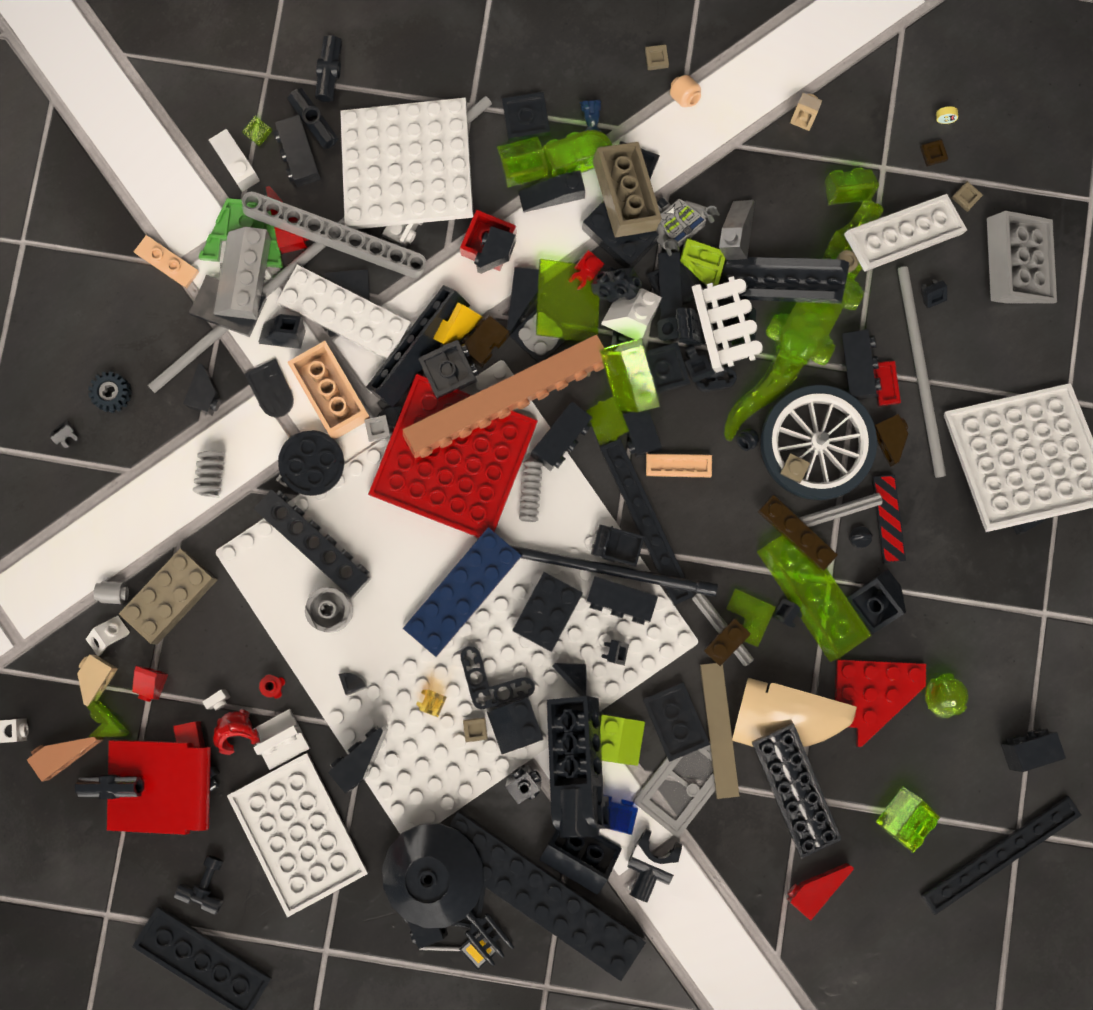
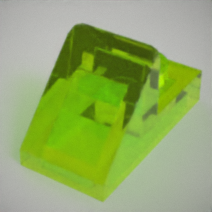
(110, 725)

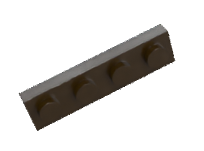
(797, 533)

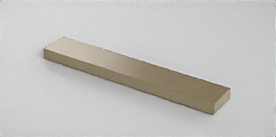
(719, 731)

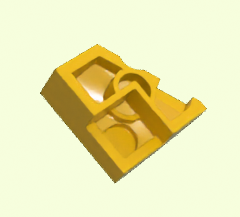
(458, 326)

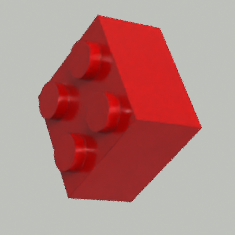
(479, 225)

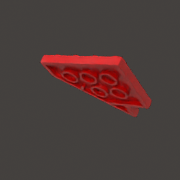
(877, 691)

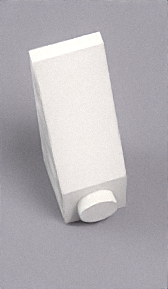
(234, 160)

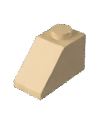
(806, 111)
(94, 677)

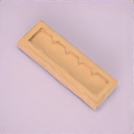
(166, 261)
(678, 465)

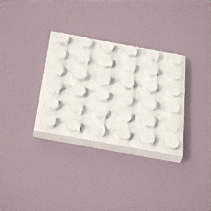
(406, 164)
(1025, 456)

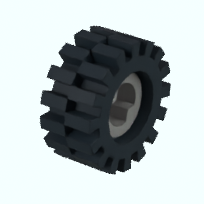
(119, 396)

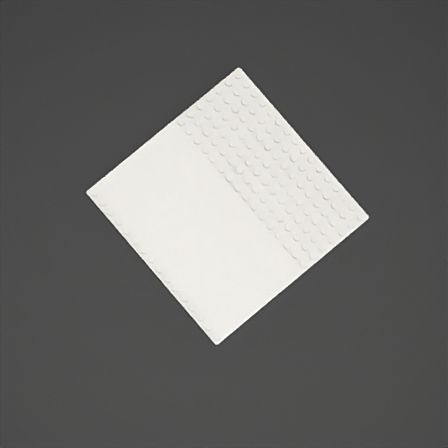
(424, 762)

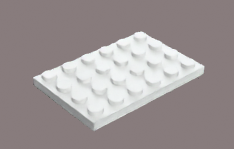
(297, 834)

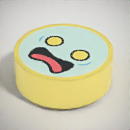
(947, 115)

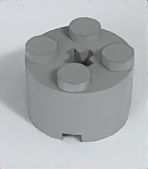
(317, 605)

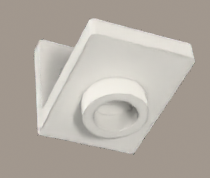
(107, 634)
(19, 730)

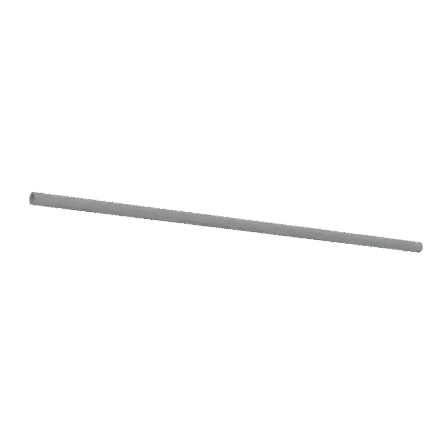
(270, 287)

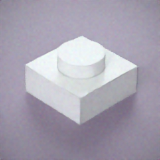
(216, 700)

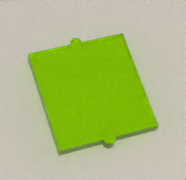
(607, 420)

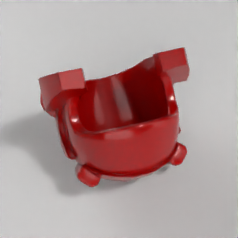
(234, 724)

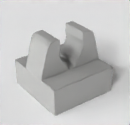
(377, 428)

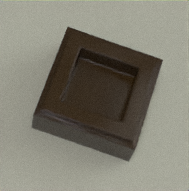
(934, 152)

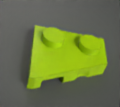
(703, 261)

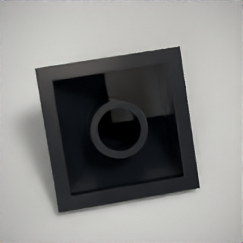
(879, 601)

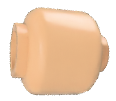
(685, 91)

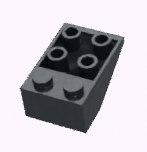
(356, 766)

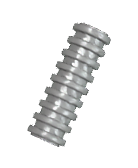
(531, 491)

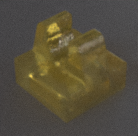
(432, 702)

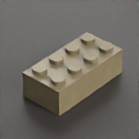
(626, 189)
(168, 596)

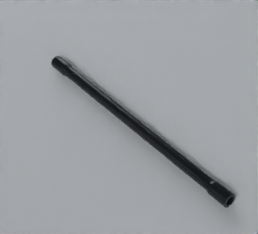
(698, 587)

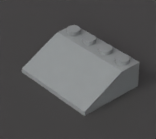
(1021, 258)

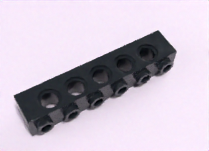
(268, 510)

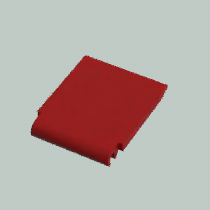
(174, 787)

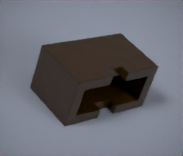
(485, 339)
(727, 642)

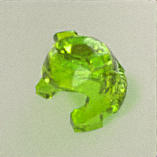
(946, 696)

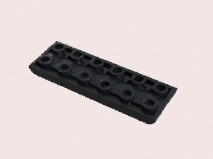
(789, 279)
(796, 790)

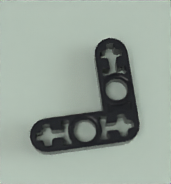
(483, 687)

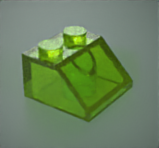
(850, 186)

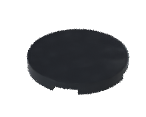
(311, 463)

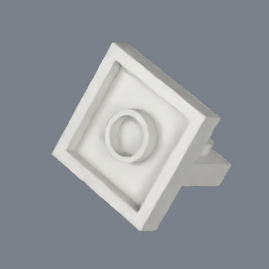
(280, 740)

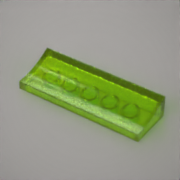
(821, 600)

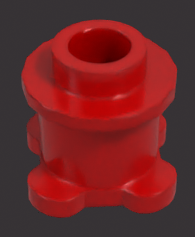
(277, 682)

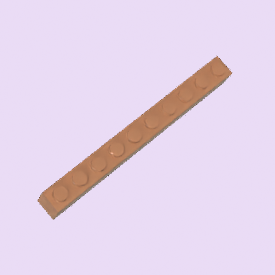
(504, 397)

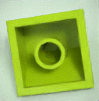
(621, 739)

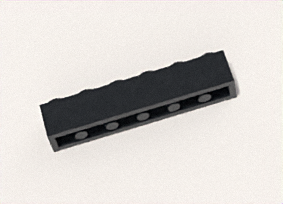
(403, 363)

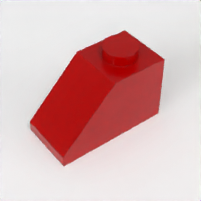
(148, 683)

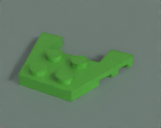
(232, 218)

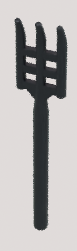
(477, 924)

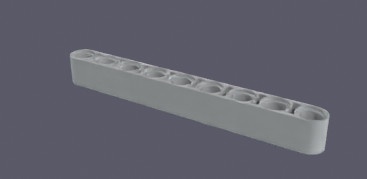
(326, 227)

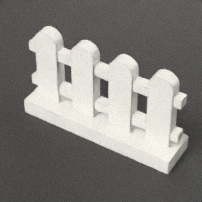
(728, 333)

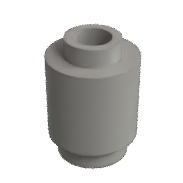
(111, 592)

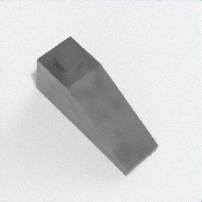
(737, 230)

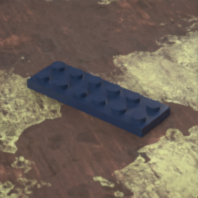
(462, 592)

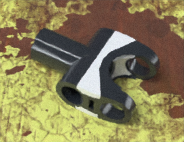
(651, 867)

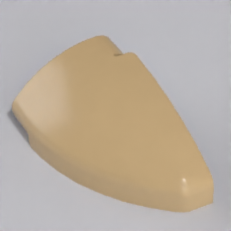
(813, 715)

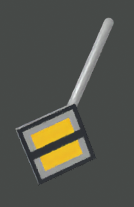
(468, 951)

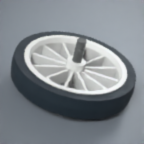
(818, 442)

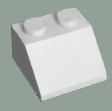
(633, 315)

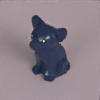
(591, 113)

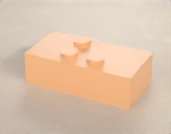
(329, 390)

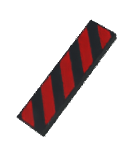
(889, 520)

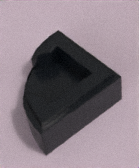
(392, 414)
(351, 683)

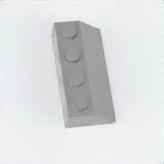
(243, 273)

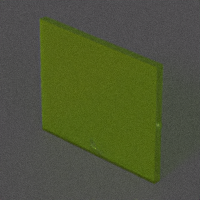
(563, 308)

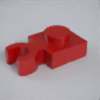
(587, 269)

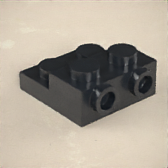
(449, 368)

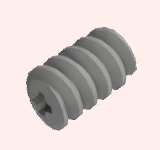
(207, 473)

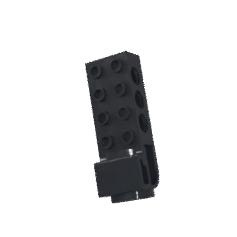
(576, 767)

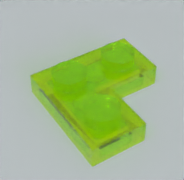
(756, 614)

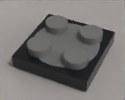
(536, 346)

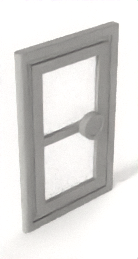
(678, 790)

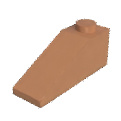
(52, 759)

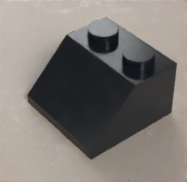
(515, 725)

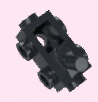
(616, 284)

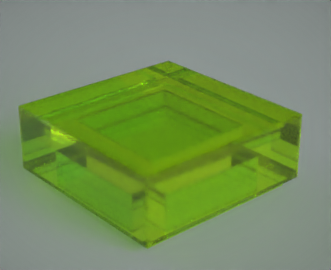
(257, 131)

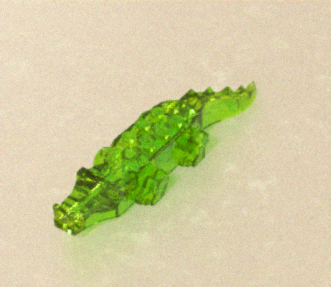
(803, 332)

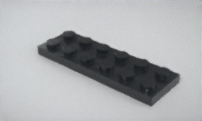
(201, 961)

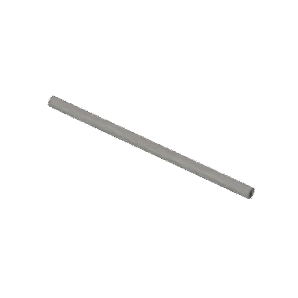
(921, 372)

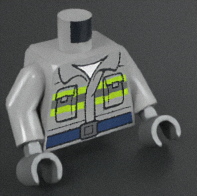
(681, 222)

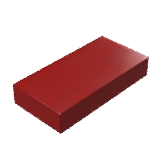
(890, 390)

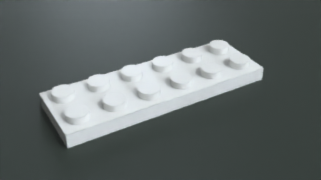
(905, 232)
(343, 312)

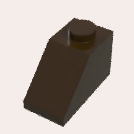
(892, 438)

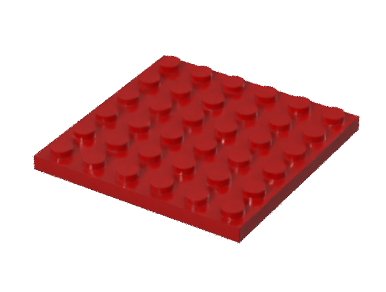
(458, 483)

